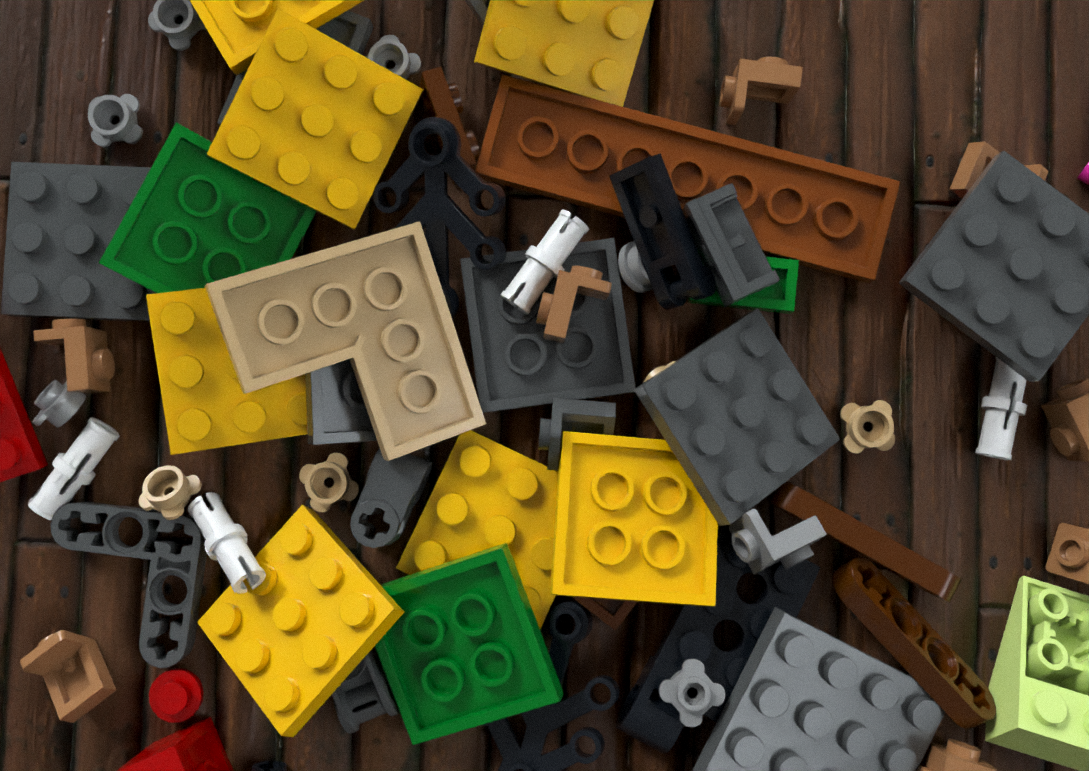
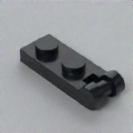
(662, 233)

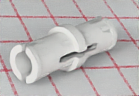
(544, 261)
(1002, 412)
(73, 468)
(226, 543)

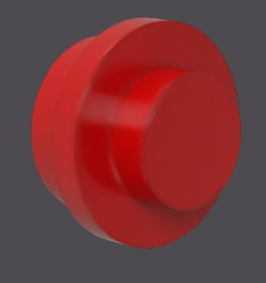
(176, 695)

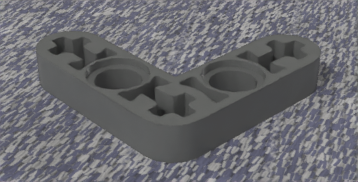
(165, 561)

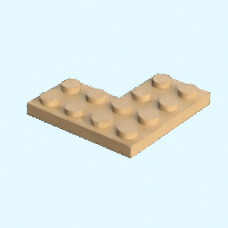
(364, 304)

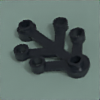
(436, 208)
(550, 717)

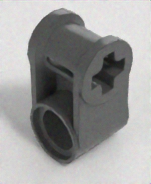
(391, 488)
(364, 694)

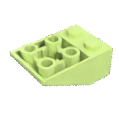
(1043, 676)

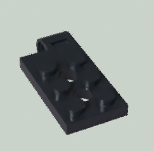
(691, 637)

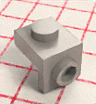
(761, 550)

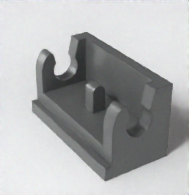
(728, 245)

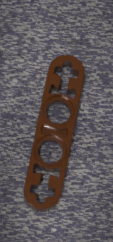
(867, 541)
(914, 643)

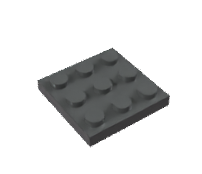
(57, 235)
(1009, 267)
(509, 347)
(737, 416)

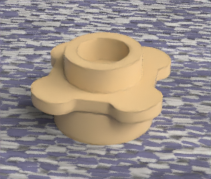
(882, 424)
(314, 479)
(168, 491)

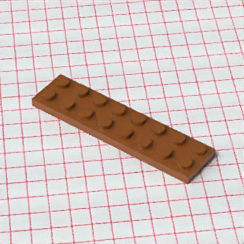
(794, 203)

